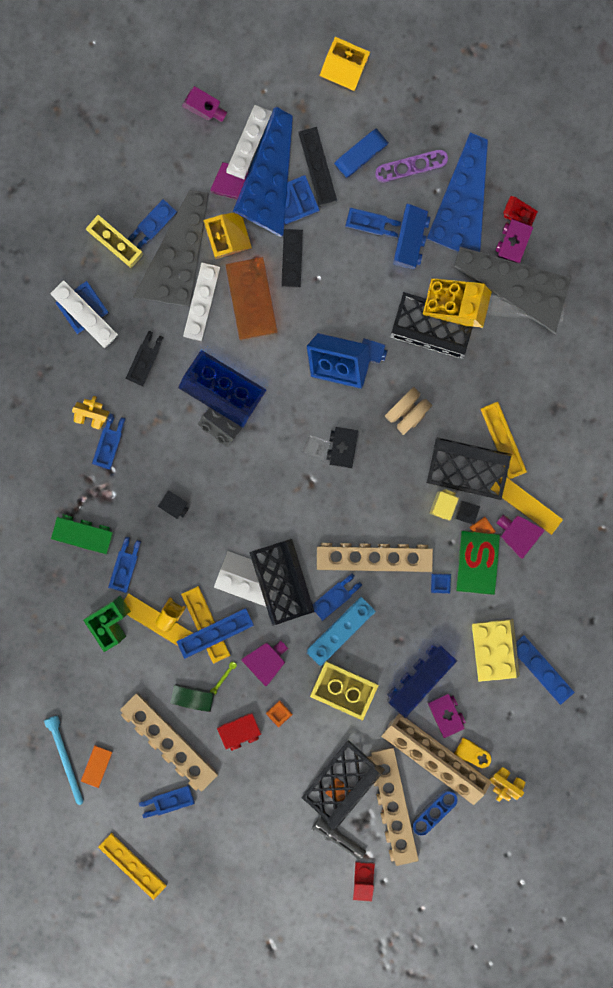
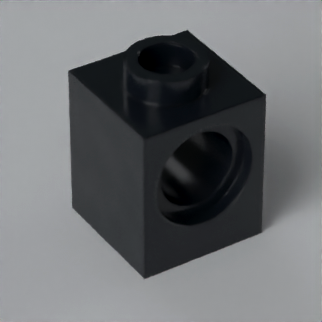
(174, 505)
(467, 512)

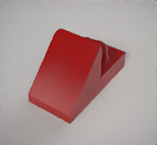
(519, 211)
(363, 881)

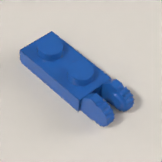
(370, 222)
(153, 223)
(108, 444)
(124, 567)
(334, 598)
(169, 801)

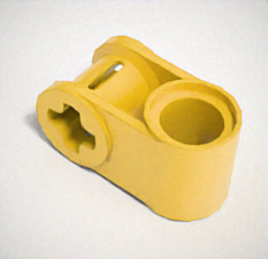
(169, 615)
(470, 751)

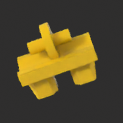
(90, 409)
(505, 788)

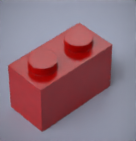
(238, 731)

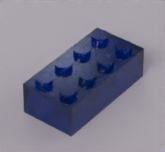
(222, 388)
(420, 680)

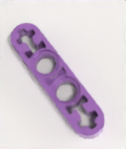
(410, 163)

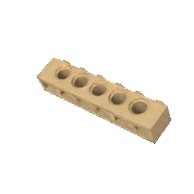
(423, 564)
(436, 759)
(207, 773)
(408, 853)

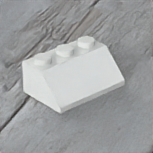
(240, 579)

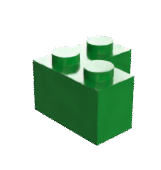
(104, 623)

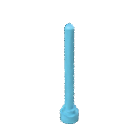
(53, 725)

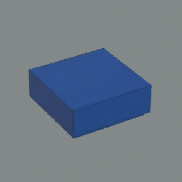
(440, 583)

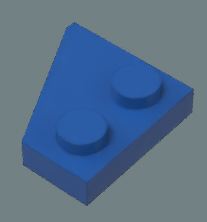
(299, 200)

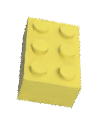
(495, 650)
(344, 690)

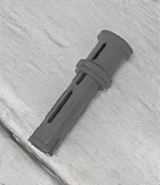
(345, 843)

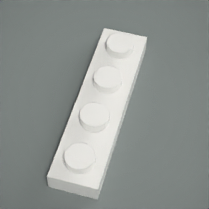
(249, 142)
(201, 302)
(84, 314)

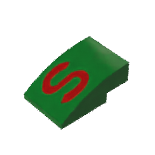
(477, 562)

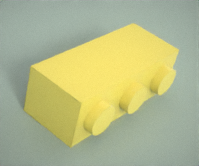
(114, 241)
(444, 504)

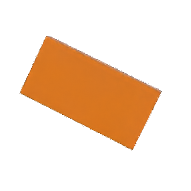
(96, 766)

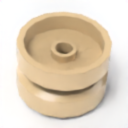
(408, 411)

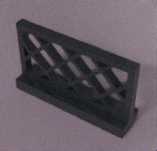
(425, 339)
(476, 453)
(293, 579)
(352, 798)

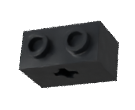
(346, 458)

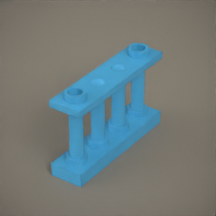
(340, 631)

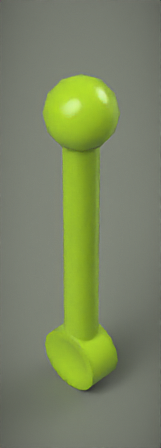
(232, 665)

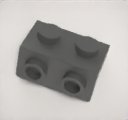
(219, 426)

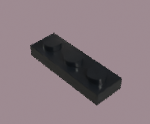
(292, 258)

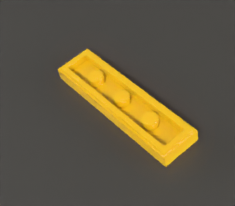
(503, 438)
(528, 506)
(147, 616)
(202, 618)
(132, 866)

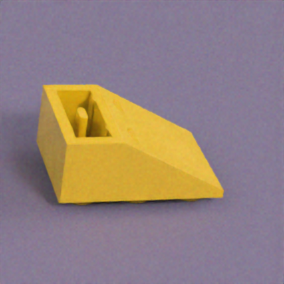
(458, 302)

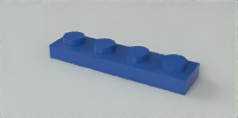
(215, 633)
(543, 670)

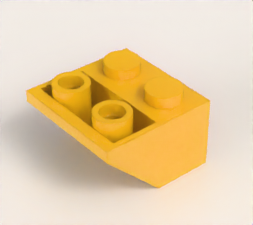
(344, 63)
(227, 234)

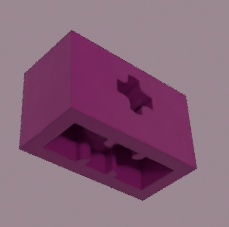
(521, 233)
(447, 726)

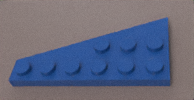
(265, 187)
(461, 210)

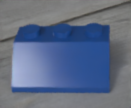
(411, 237)
(338, 360)

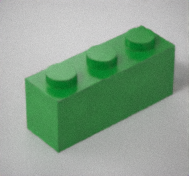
(82, 534)

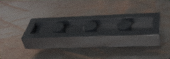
(317, 166)

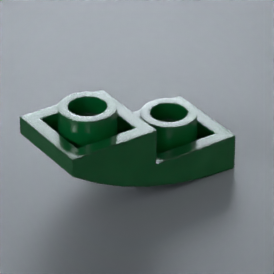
(192, 698)

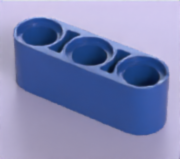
(361, 153)
(431, 821)

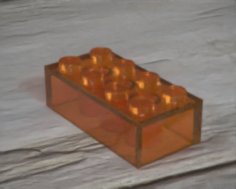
(251, 299)

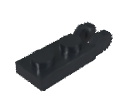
(144, 360)

